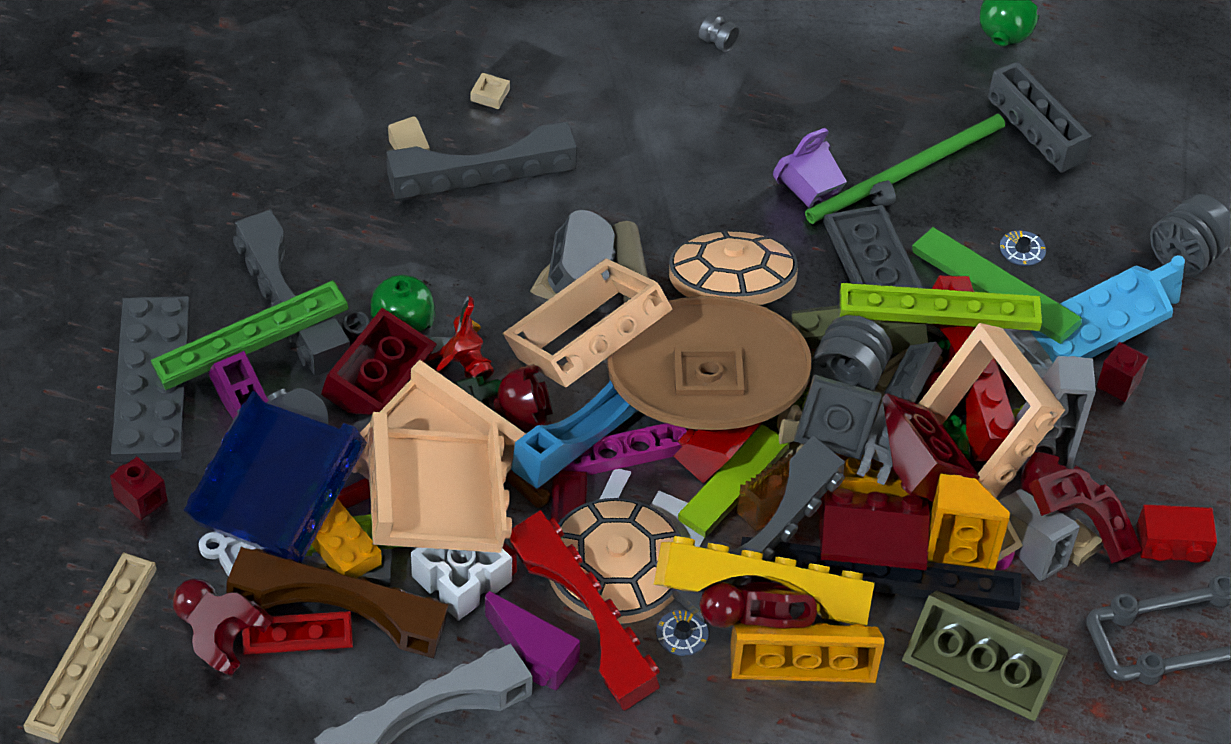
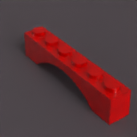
(987, 403)
(622, 666)

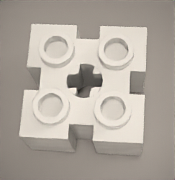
(461, 575)

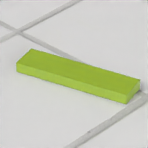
(723, 489)

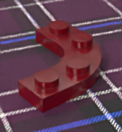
(1099, 502)

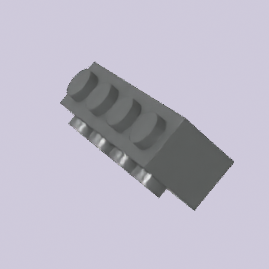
(1039, 116)

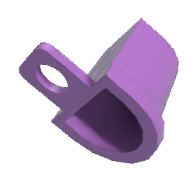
(811, 170)

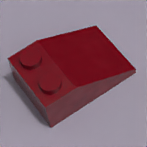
(921, 448)

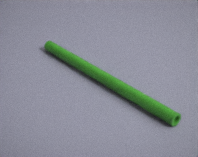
(906, 168)

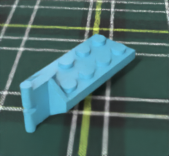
(1119, 309)

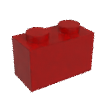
(1176, 533)

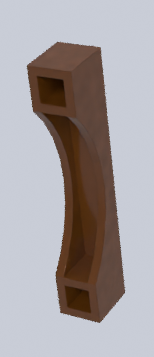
(407, 619)

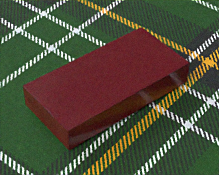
(568, 492)

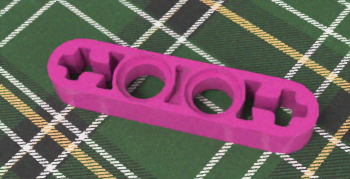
(626, 455)

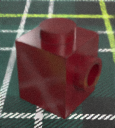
(1122, 371)
(138, 488)

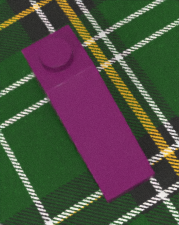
(235, 382)
(541, 646)

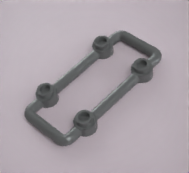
(1150, 665)

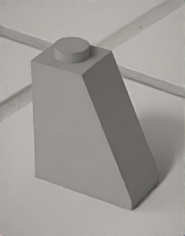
(1045, 538)

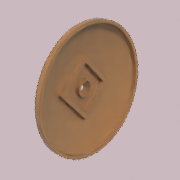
(755, 358)

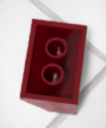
(376, 365)
(874, 529)

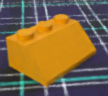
(966, 524)

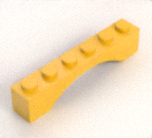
(694, 568)

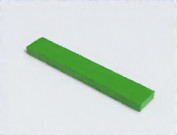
(989, 278)
(250, 334)

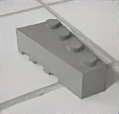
(1073, 385)

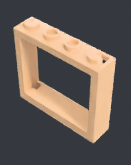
(576, 302)
(961, 373)

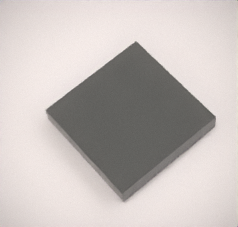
(838, 416)

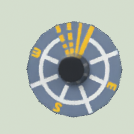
(1022, 248)
(682, 633)

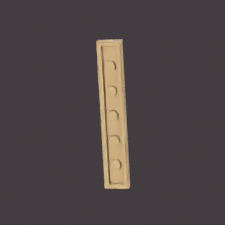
(90, 648)

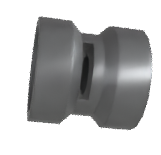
(719, 32)

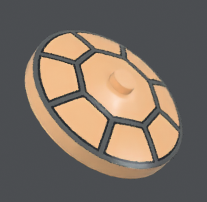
(733, 266)
(621, 548)

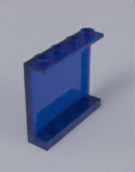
(275, 478)

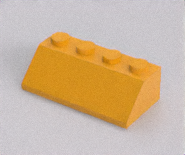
(806, 653)

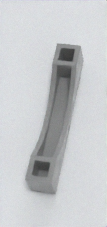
(486, 683)

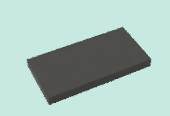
(871, 248)

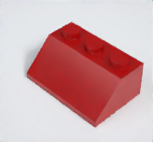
(708, 450)

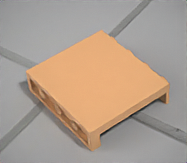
(439, 405)
(437, 488)

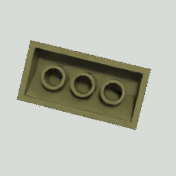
(814, 322)
(984, 655)

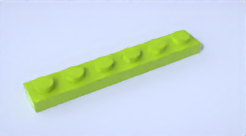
(940, 306)

